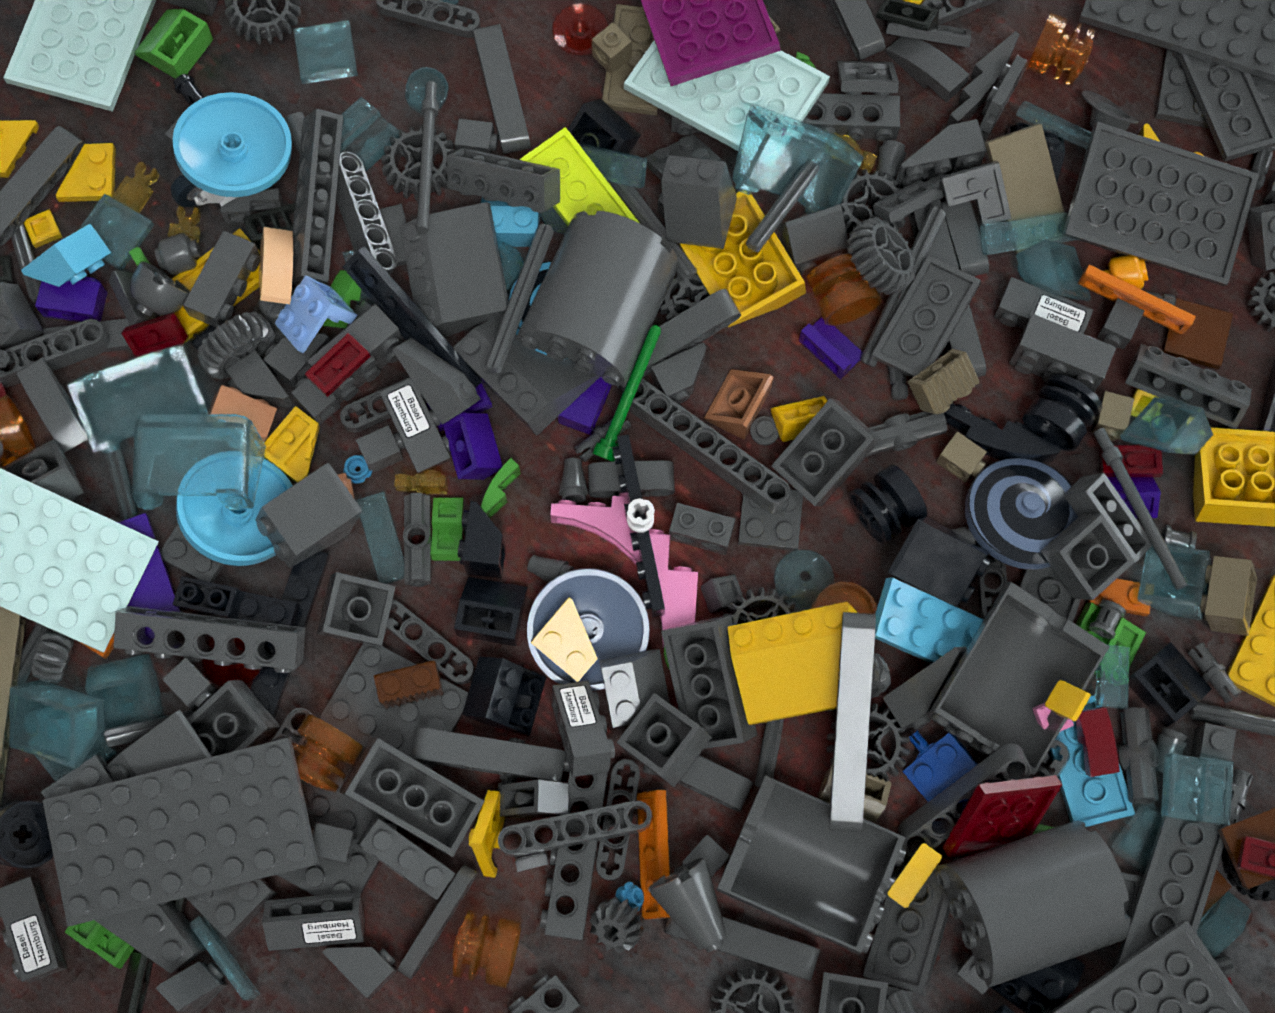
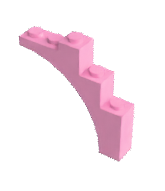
(610, 523)

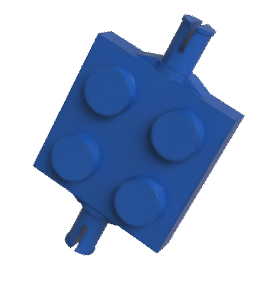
(938, 764)

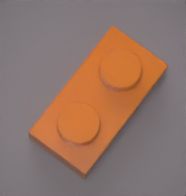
(1125, 594)

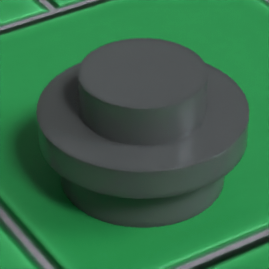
(764, 431)

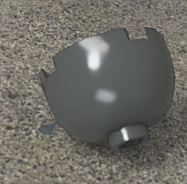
(156, 291)

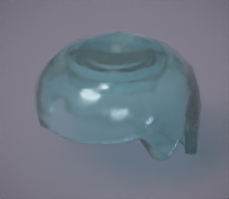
(416, 85)

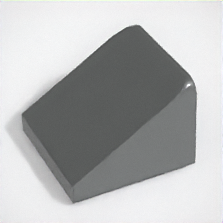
(720, 592)

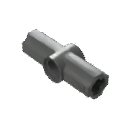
(905, 431)
(417, 522)
(1139, 756)

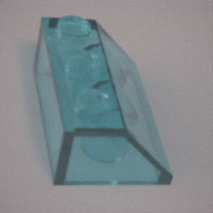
(54, 722)

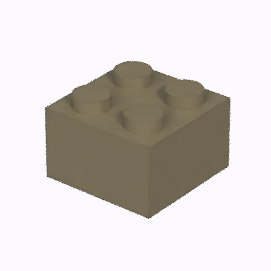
(1229, 595)

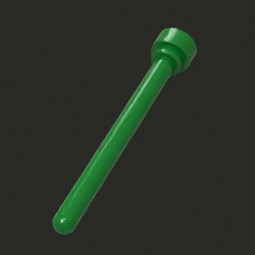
(604, 447)

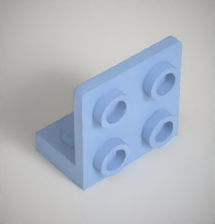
(308, 311)

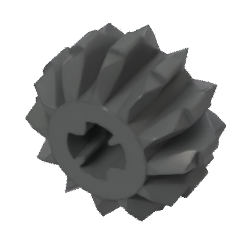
(52, 656)
(617, 925)

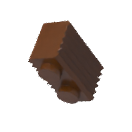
(408, 684)

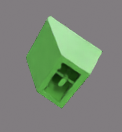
(175, 42)

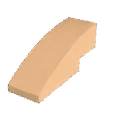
(276, 265)

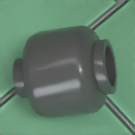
(177, 254)

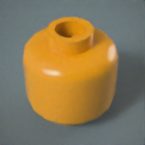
(1128, 269)

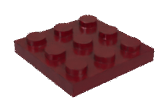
(1001, 814)

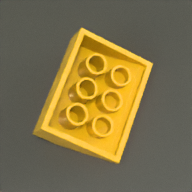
(753, 279)
(1236, 478)
(788, 662)

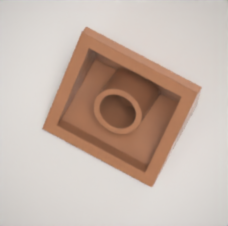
(739, 401)

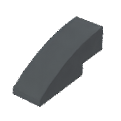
(928, 66)
(53, 404)

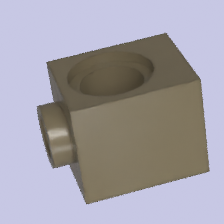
(611, 48)
(1114, 414)
(962, 457)

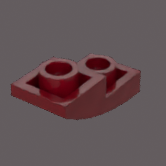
(1098, 742)

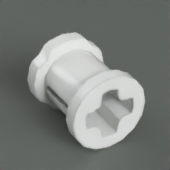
(637, 524)

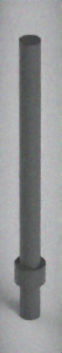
(429, 110)
(1113, 458)

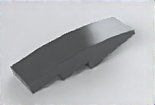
(984, 77)

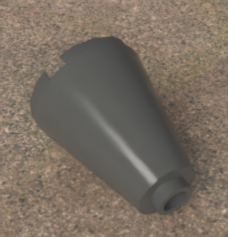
(692, 903)

